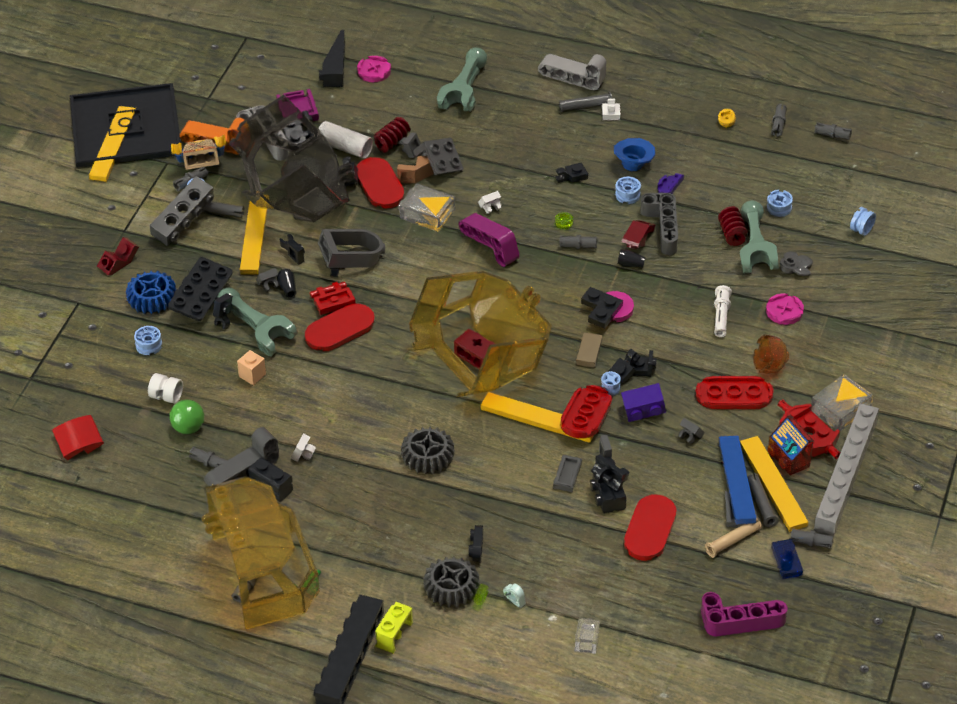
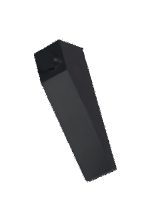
(333, 65)

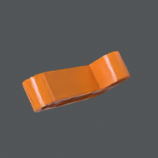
(197, 131)

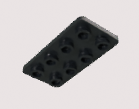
(200, 289)

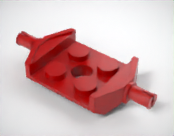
(823, 436)

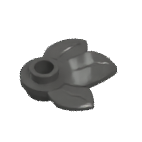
(793, 263)

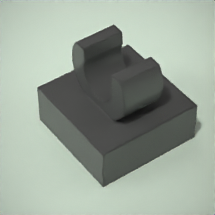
(410, 144)
(267, 277)
(691, 429)

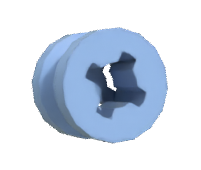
(611, 382)

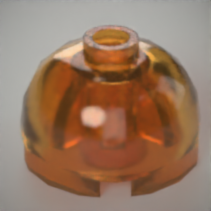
(770, 355)

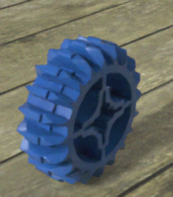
(150, 289)

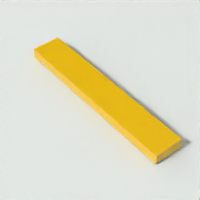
(110, 146)
(253, 240)
(524, 413)
(773, 483)

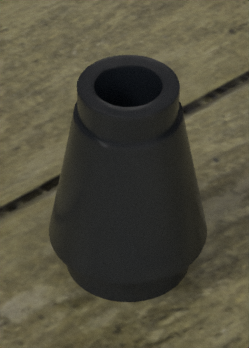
(630, 259)
(287, 282)

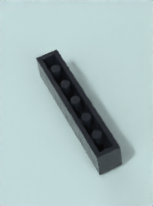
(349, 651)

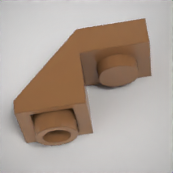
(414, 174)

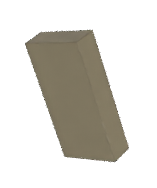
(589, 350)

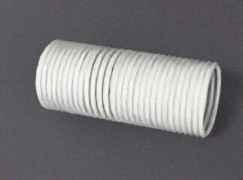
(347, 140)

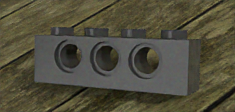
(183, 202)

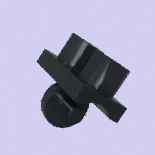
(608, 472)

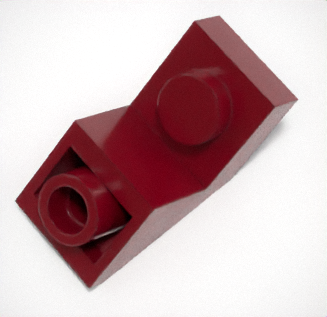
(637, 233)
(124, 254)

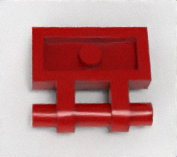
(332, 297)

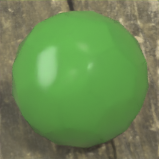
(187, 416)

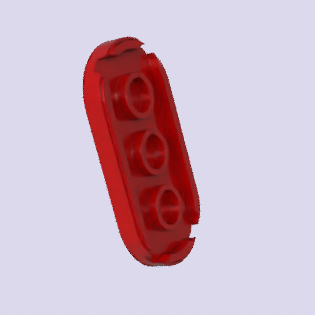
(380, 182)
(339, 327)
(734, 392)
(586, 411)
(650, 527)

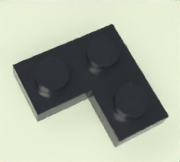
(604, 306)

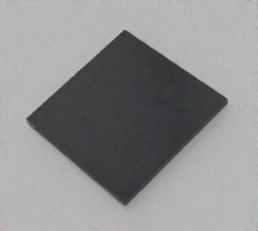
(148, 133)

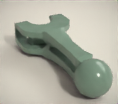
(460, 89)
(757, 249)
(265, 326)

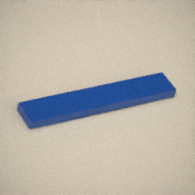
(737, 480)

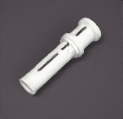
(722, 305)

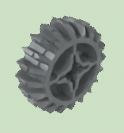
(427, 450)
(451, 576)

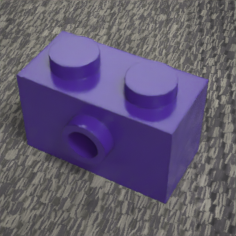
(643, 402)

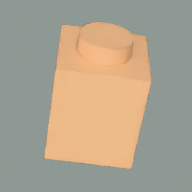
(251, 367)

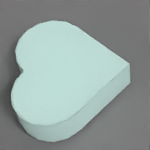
(515, 595)

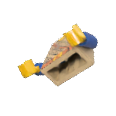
(200, 152)

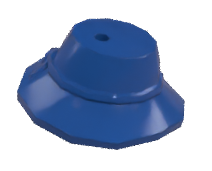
(634, 153)

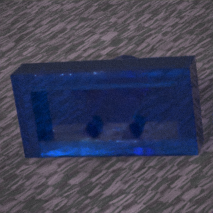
(787, 558)

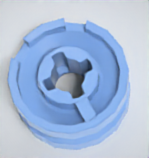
(628, 190)
(779, 203)
(863, 221)
(148, 340)

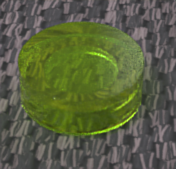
(564, 220)
(481, 594)

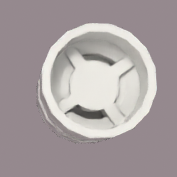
(165, 388)

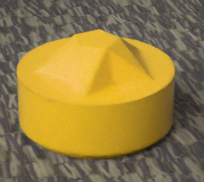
(726, 118)

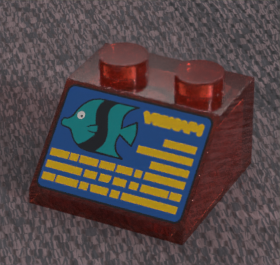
(791, 446)

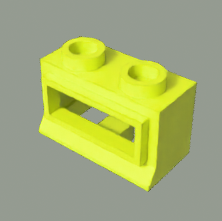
(390, 626)

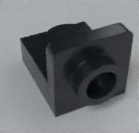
(645, 365)

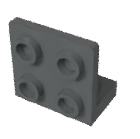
(441, 155)

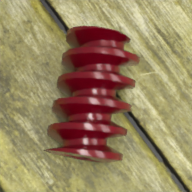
(391, 134)
(732, 226)

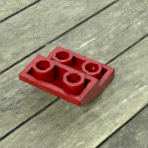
(77, 436)

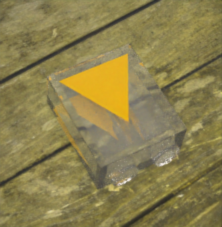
(427, 207)
(840, 402)

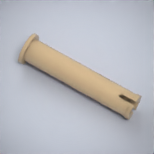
(731, 538)

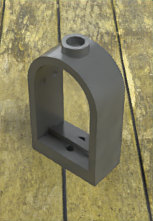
(350, 259)

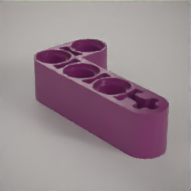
(493, 236)
(741, 618)

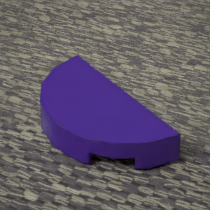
(670, 183)

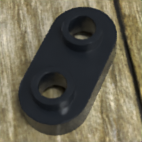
(476, 536)

